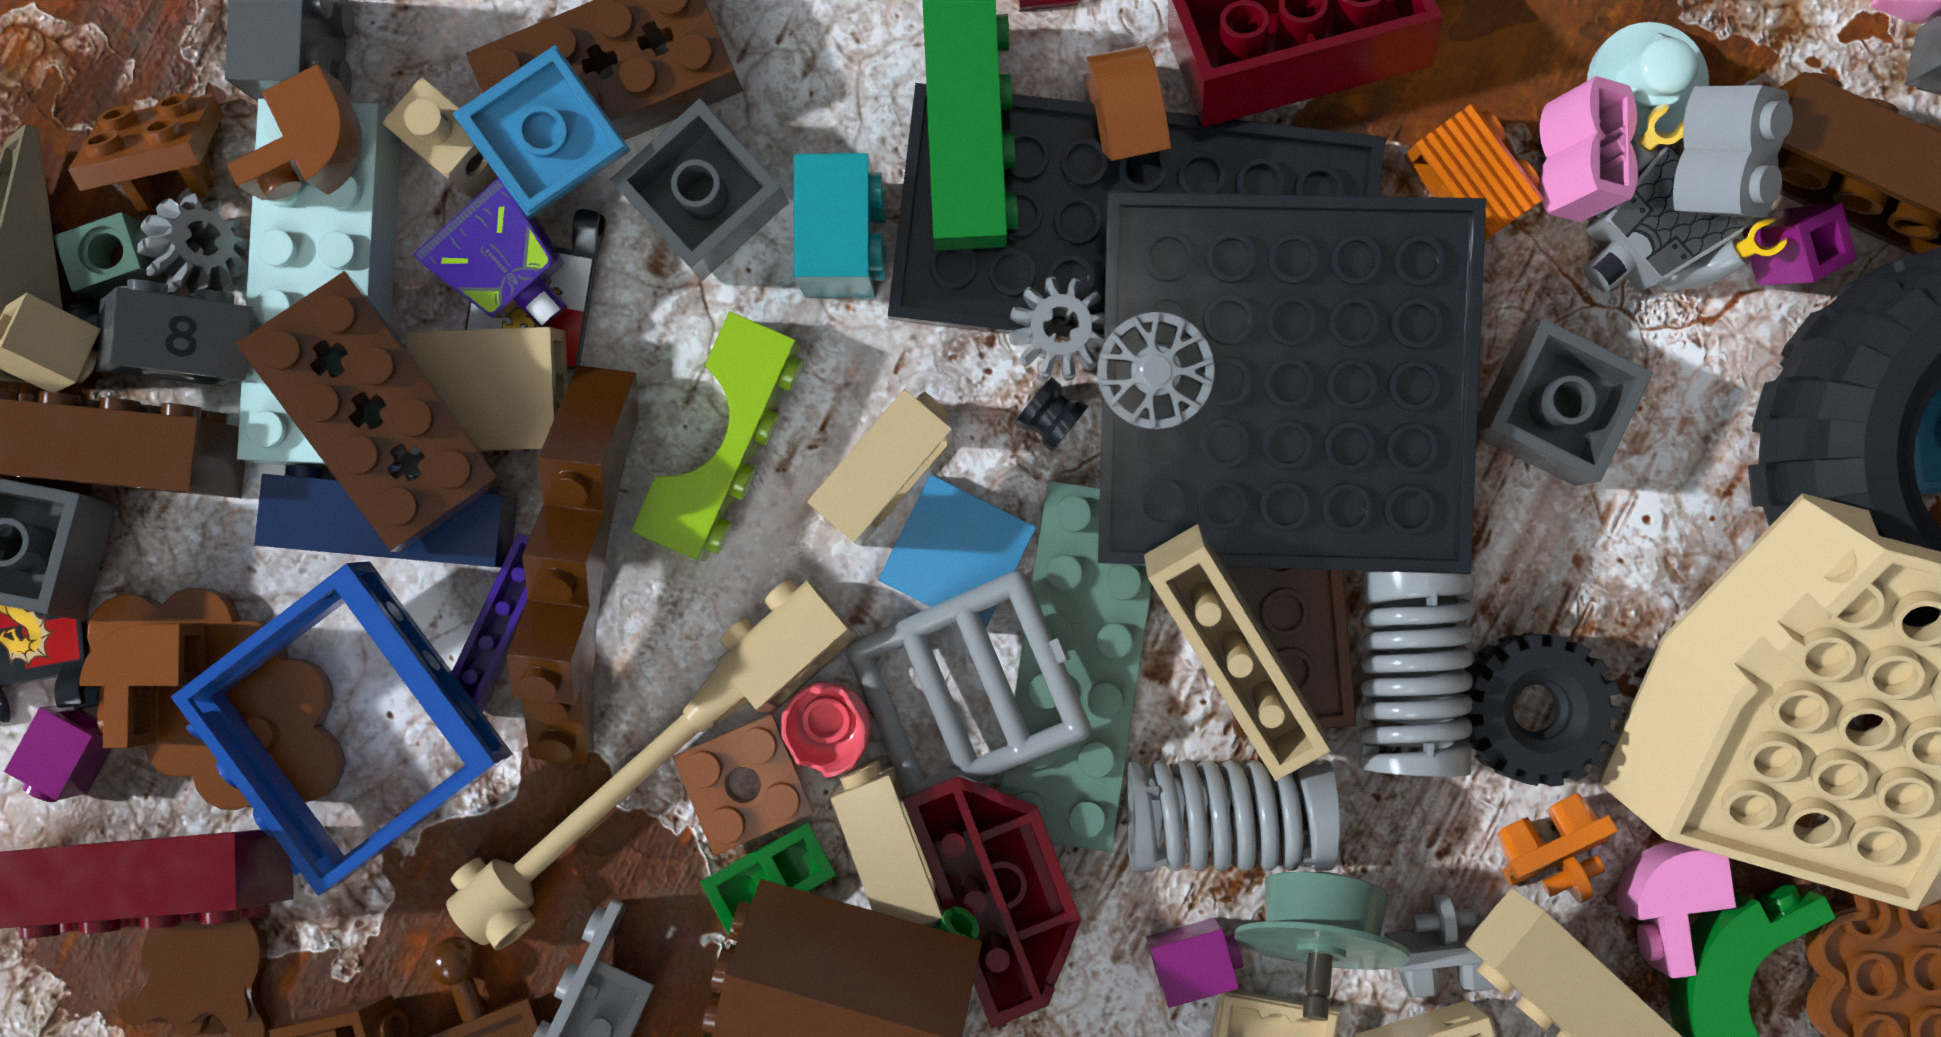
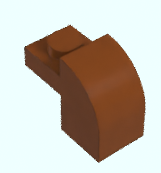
(1127, 102)
(317, 143)
(132, 666)

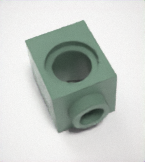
(88, 254)

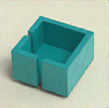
(835, 225)

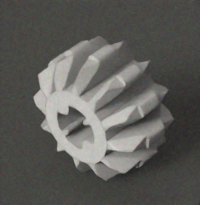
(176, 228)
(1040, 319)

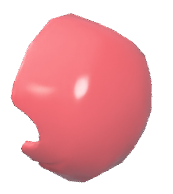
(826, 727)

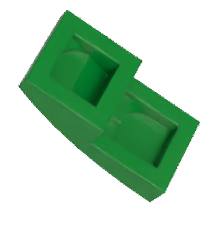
(788, 860)

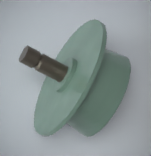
(1326, 925)

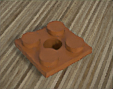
(733, 820)

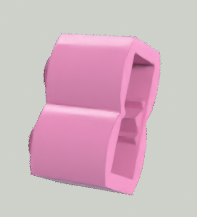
(1588, 149)

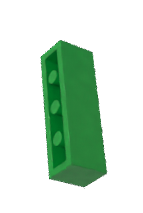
(966, 124)

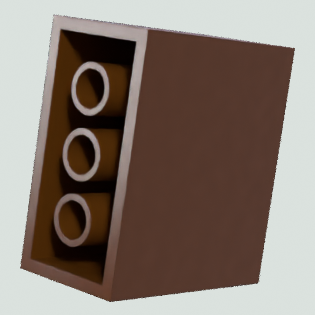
(837, 972)

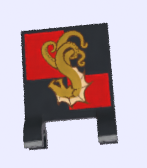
(42, 648)

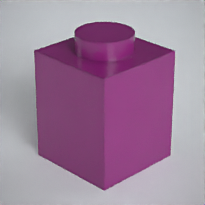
(1815, 246)
(59, 754)
(1195, 961)

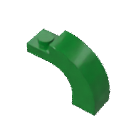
(1728, 952)

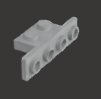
(597, 995)

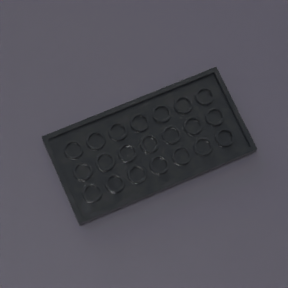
(1064, 200)

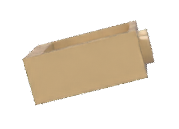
(884, 465)
(885, 844)

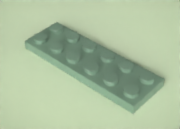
(1102, 621)

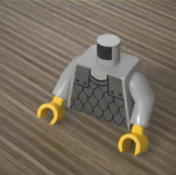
(1661, 245)

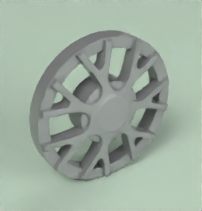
(1156, 370)

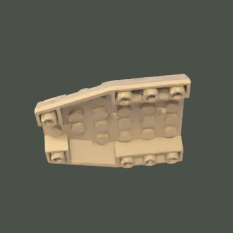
(1755, 701)

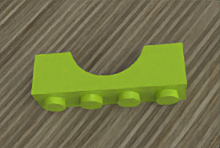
(691, 508)

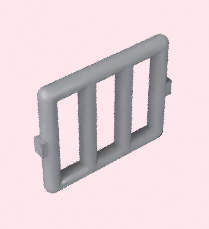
(965, 611)

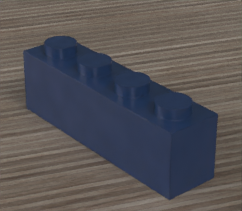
(320, 516)

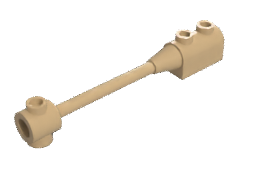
(760, 667)

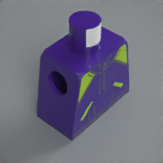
(497, 258)

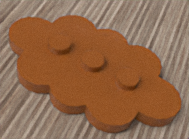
(279, 701)
(1876, 970)

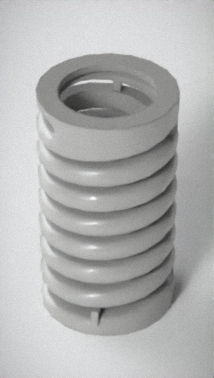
(1425, 636)
(1168, 793)

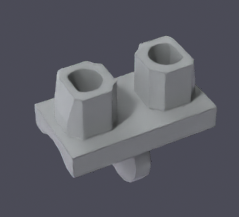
(1437, 944)

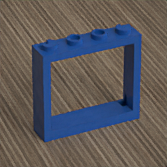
(251, 769)

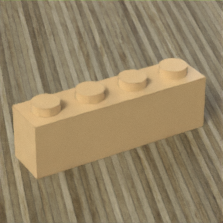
(1236, 652)
(1557, 975)

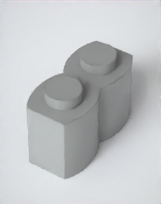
(1732, 150)

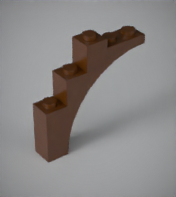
(566, 560)

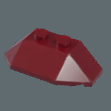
(1002, 868)

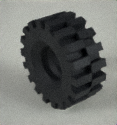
(1580, 717)

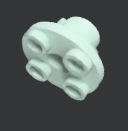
(1657, 65)

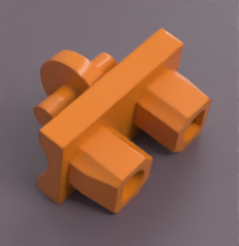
(1579, 833)

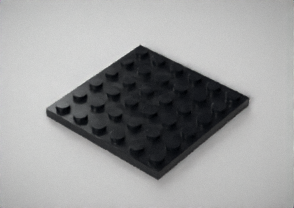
(1335, 387)

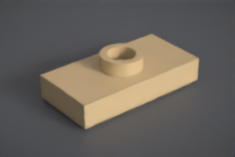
(1262, 1015)

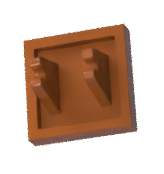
(149, 141)

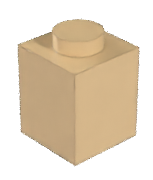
(45, 344)

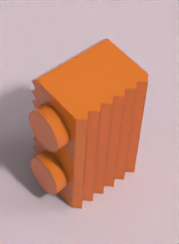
(1471, 161)

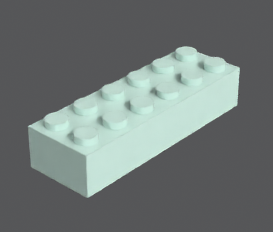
(303, 245)

